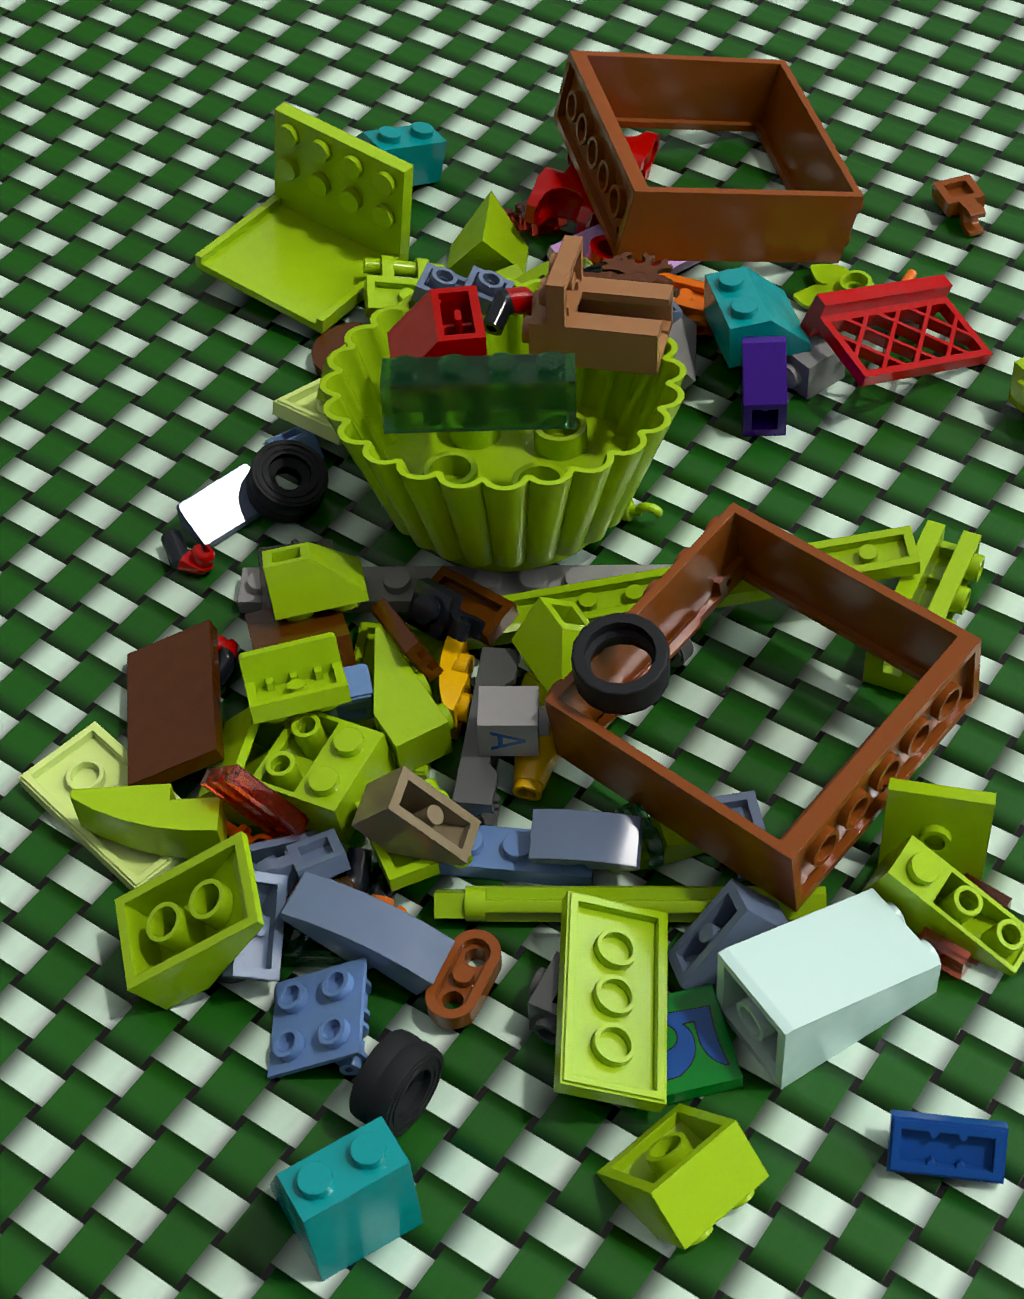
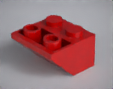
(441, 325)

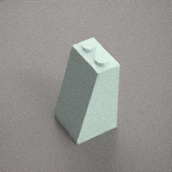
(823, 983)

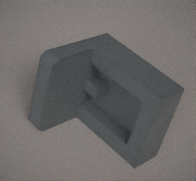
(543, 1001)

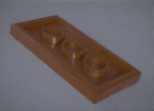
(174, 707)

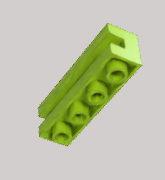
(939, 588)

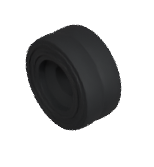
(293, 459)
(396, 1081)

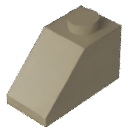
(415, 819)

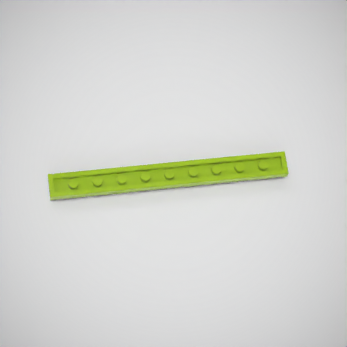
(875, 554)

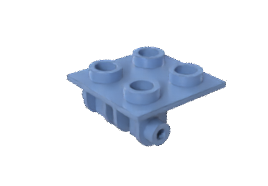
(321, 1020)

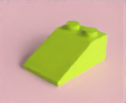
(189, 923)

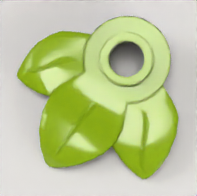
(829, 279)

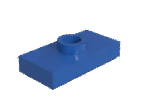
(947, 1146)

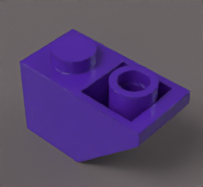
(763, 386)

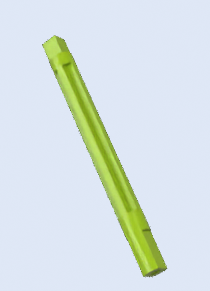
(545, 902)

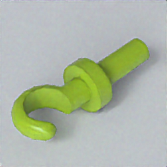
(638, 510)

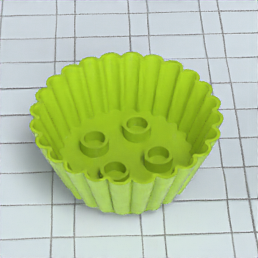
(503, 494)

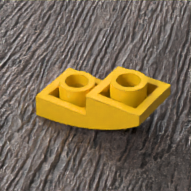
(455, 681)

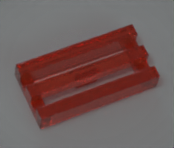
(255, 800)

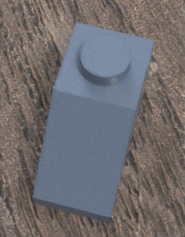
(729, 919)

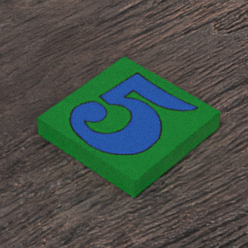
(698, 1047)

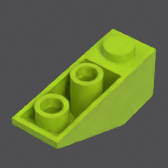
(405, 709)
(948, 903)

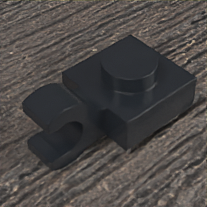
(439, 613)

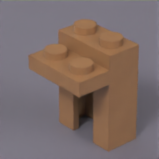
(598, 319)

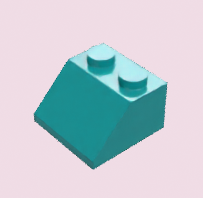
(415, 144)
(748, 305)

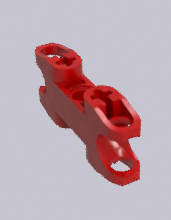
(563, 195)

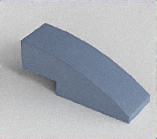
(367, 927)

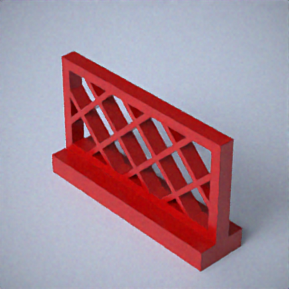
(887, 307)

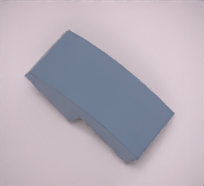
(437, 277)
(586, 838)

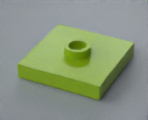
(944, 818)

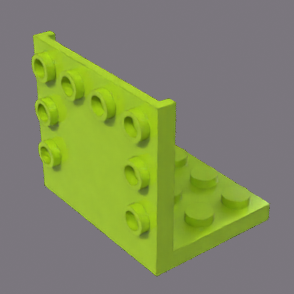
(328, 212)

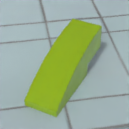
(151, 818)

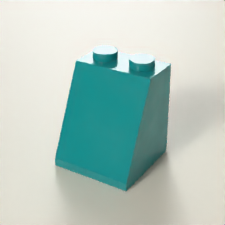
(349, 1197)

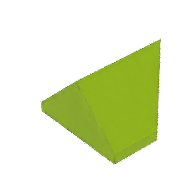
(488, 241)

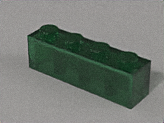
(478, 393)

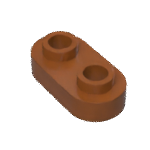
(464, 982)

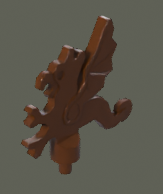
(624, 269)

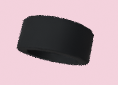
(623, 630)

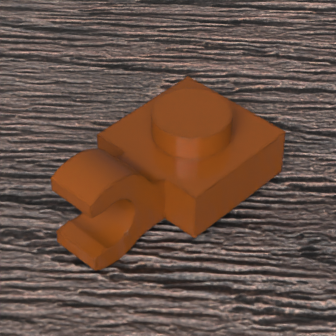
(962, 198)

